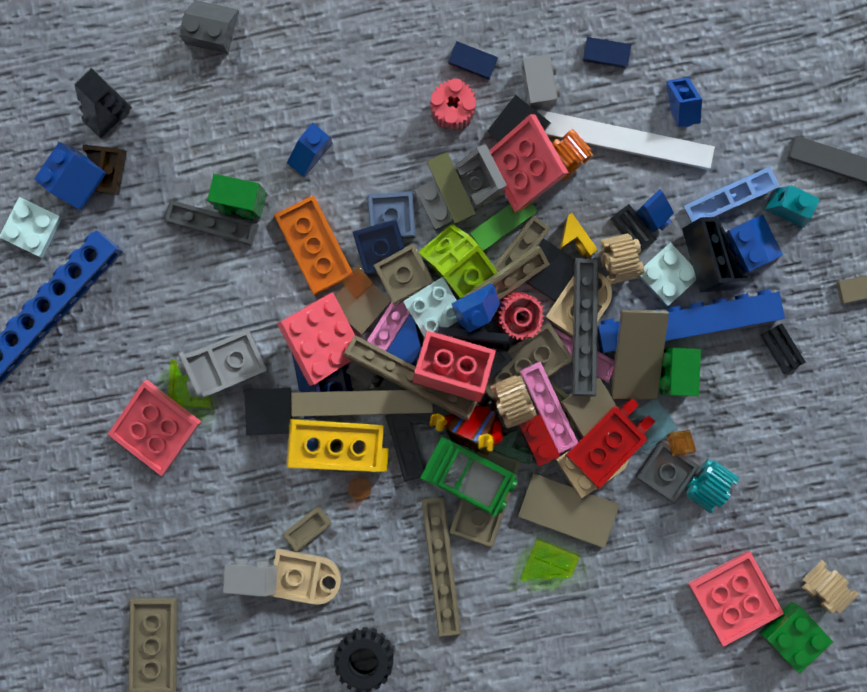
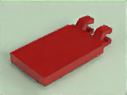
(609, 443)

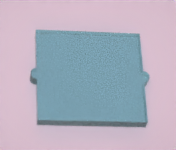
(662, 426)

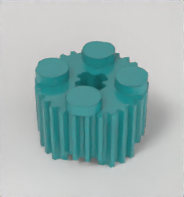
(711, 486)

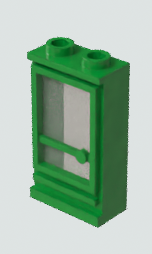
(469, 476)

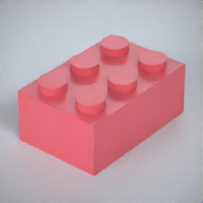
(453, 366)

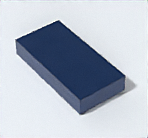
(606, 52)
(472, 60)

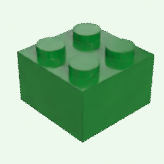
(236, 196)
(680, 372)
(796, 637)

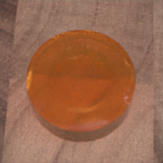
(359, 488)

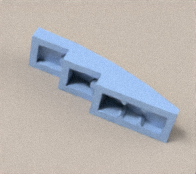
(733, 195)

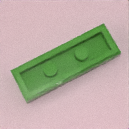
(501, 225)

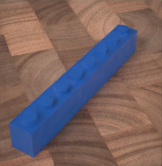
(707, 319)

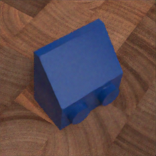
(70, 175)
(753, 243)

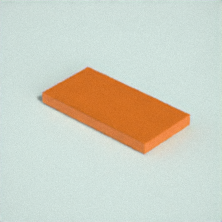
(313, 245)

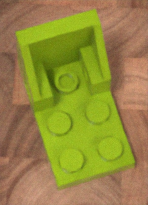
(458, 260)

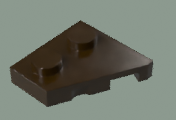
(110, 161)

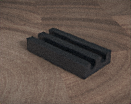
(638, 221)
(789, 342)

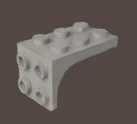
(221, 365)

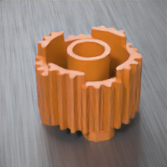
(572, 152)

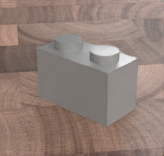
(539, 81)
(250, 578)

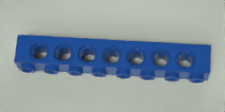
(44, 322)

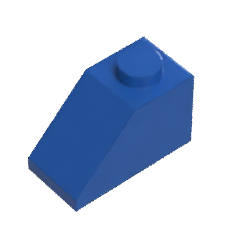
(684, 102)
(309, 149)
(656, 212)
(476, 308)
(407, 343)

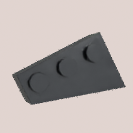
(99, 103)
(711, 256)

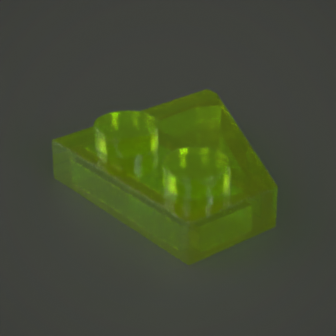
(179, 392)
(549, 561)

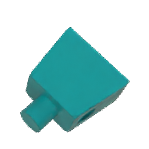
(794, 205)

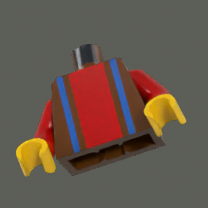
(478, 433)

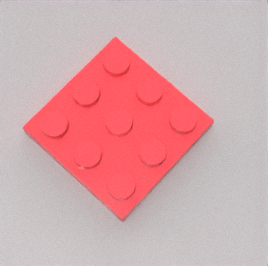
(527, 163)
(318, 337)
(154, 427)
(735, 598)

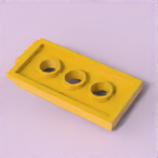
(372, 458)

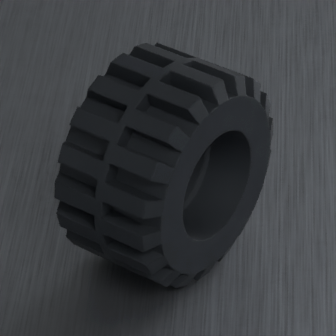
(359, 678)

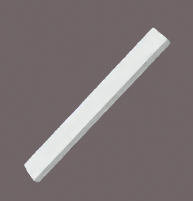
(631, 141)

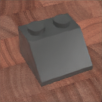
(208, 26)

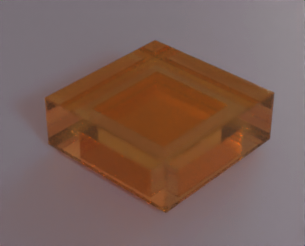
(357, 282)
(681, 443)

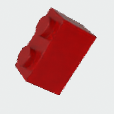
(538, 440)

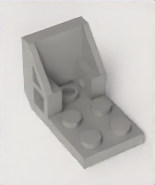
(480, 180)

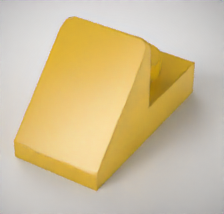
(574, 231)

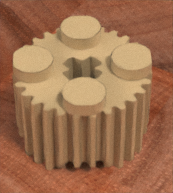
(621, 258)
(513, 401)
(829, 587)

